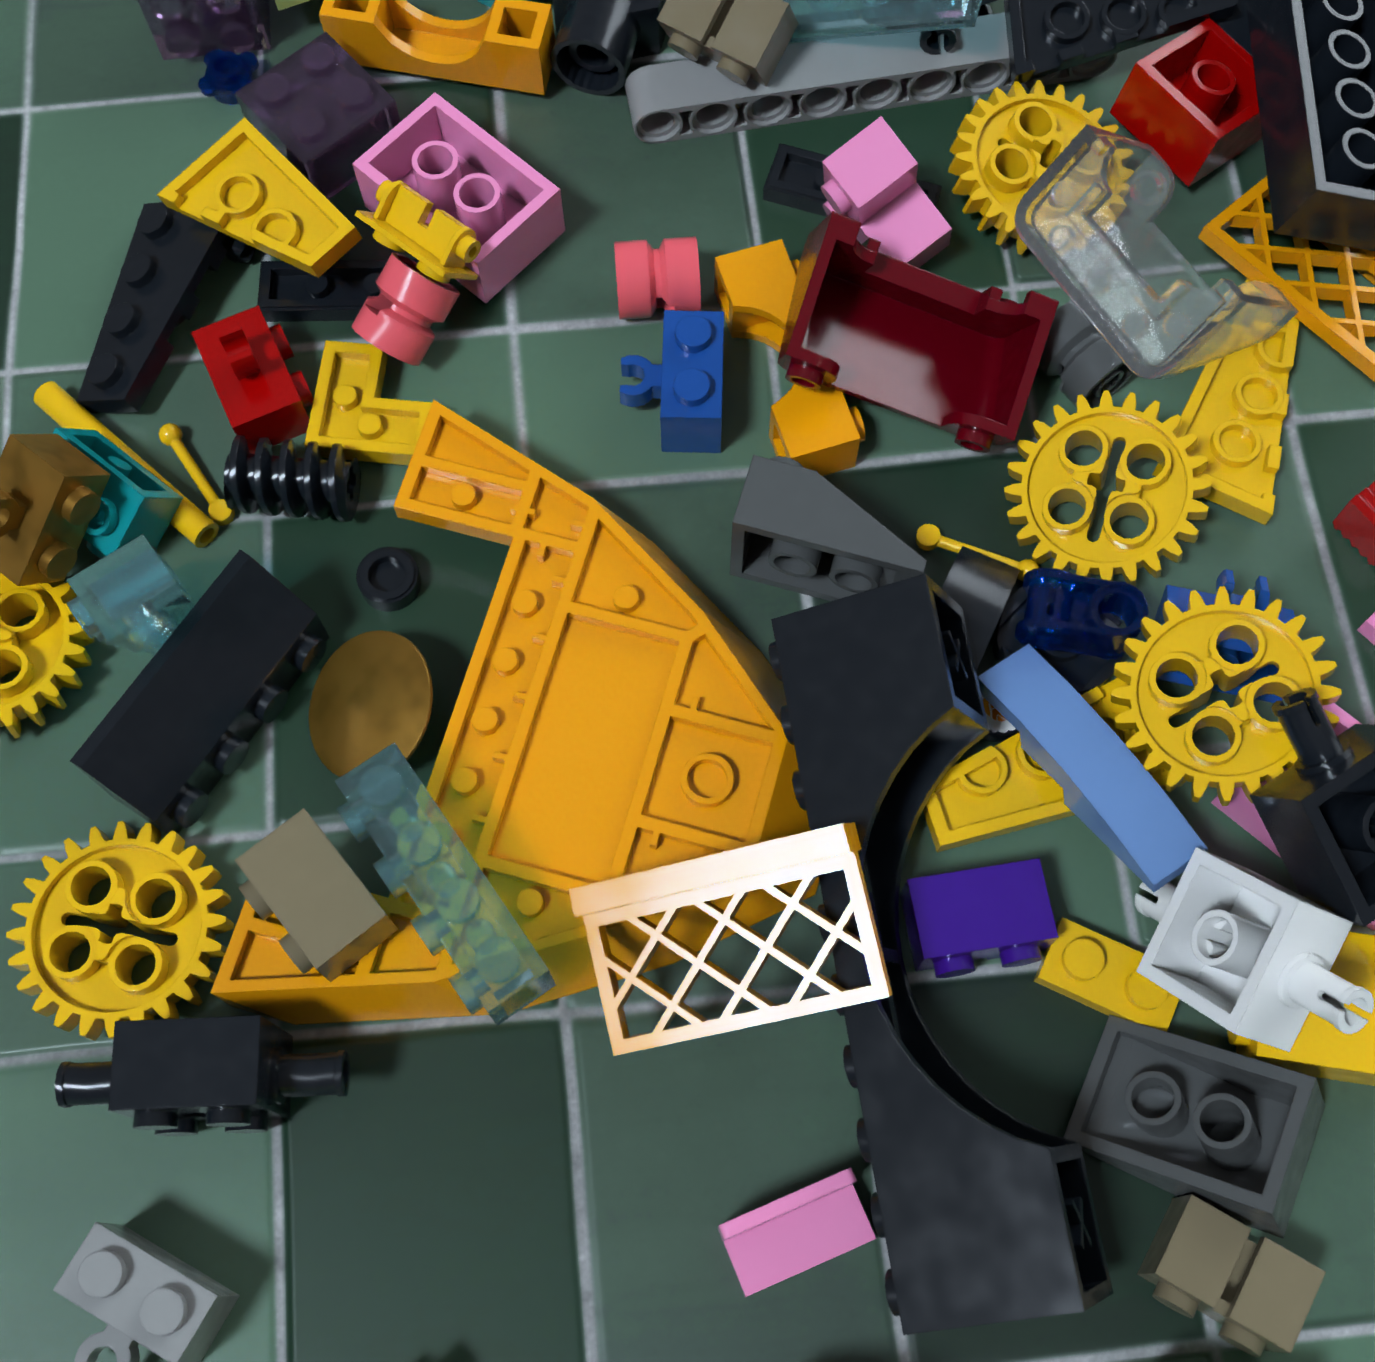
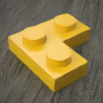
(351, 409)

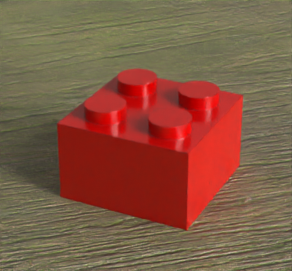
(1193, 101)

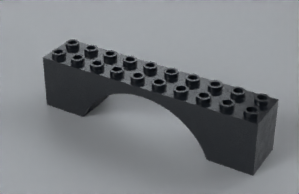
(971, 1200)

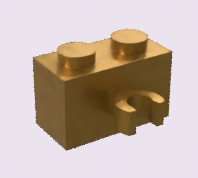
(45, 506)

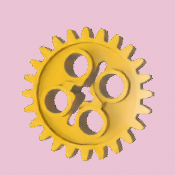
(1030, 136)
(1159, 502)
(1188, 645)
(40, 650)
(103, 986)

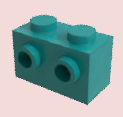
(132, 500)

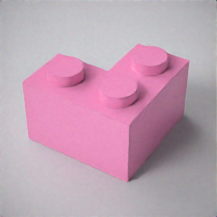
(877, 185)

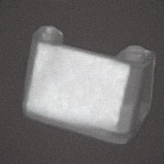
(1099, 242)

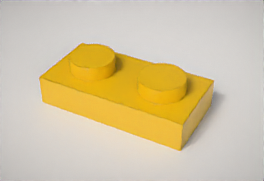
(1103, 976)

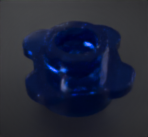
(227, 74)

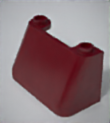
(912, 338)

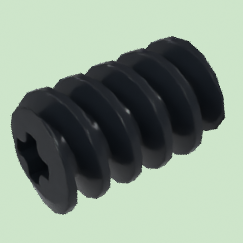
(291, 481)

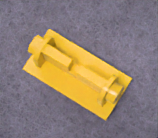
(439, 247)

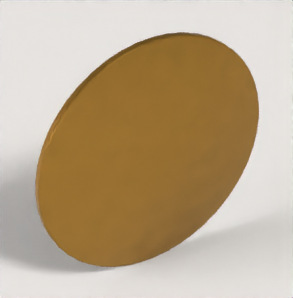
(368, 698)

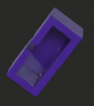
(978, 915)

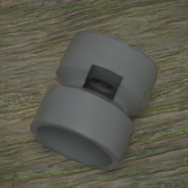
(1081, 358)

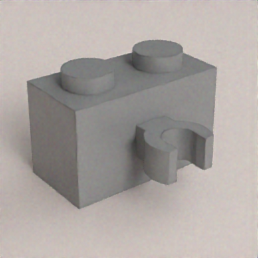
(143, 1298)

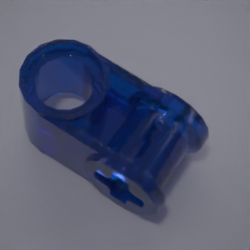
(1075, 613)

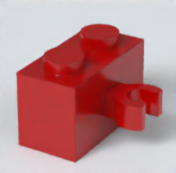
(252, 379)

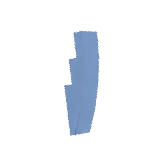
(1093, 766)

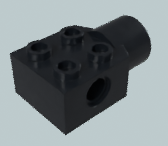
(601, 40)

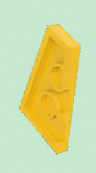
(262, 201)

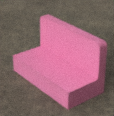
(796, 1232)

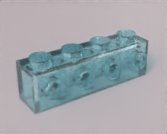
(130, 598)
(447, 885)

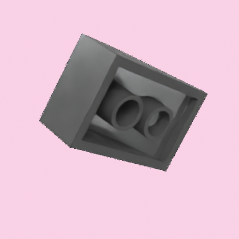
(811, 536)
(1199, 1121)

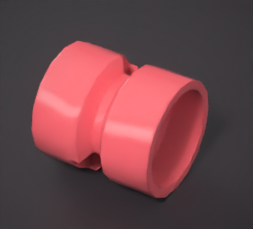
(657, 277)
(404, 310)

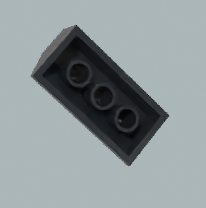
(204, 696)

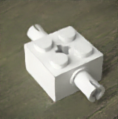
(1249, 952)

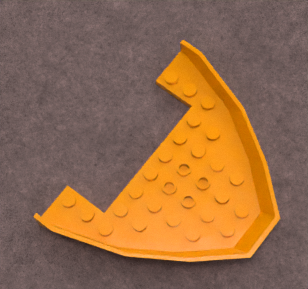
(589, 742)

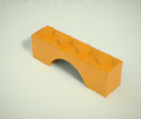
(499, 49)
(805, 423)

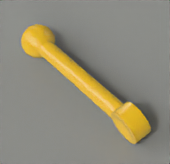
(171, 435)
(929, 538)

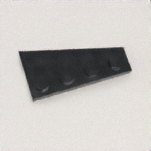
(1067, 33)
(148, 302)

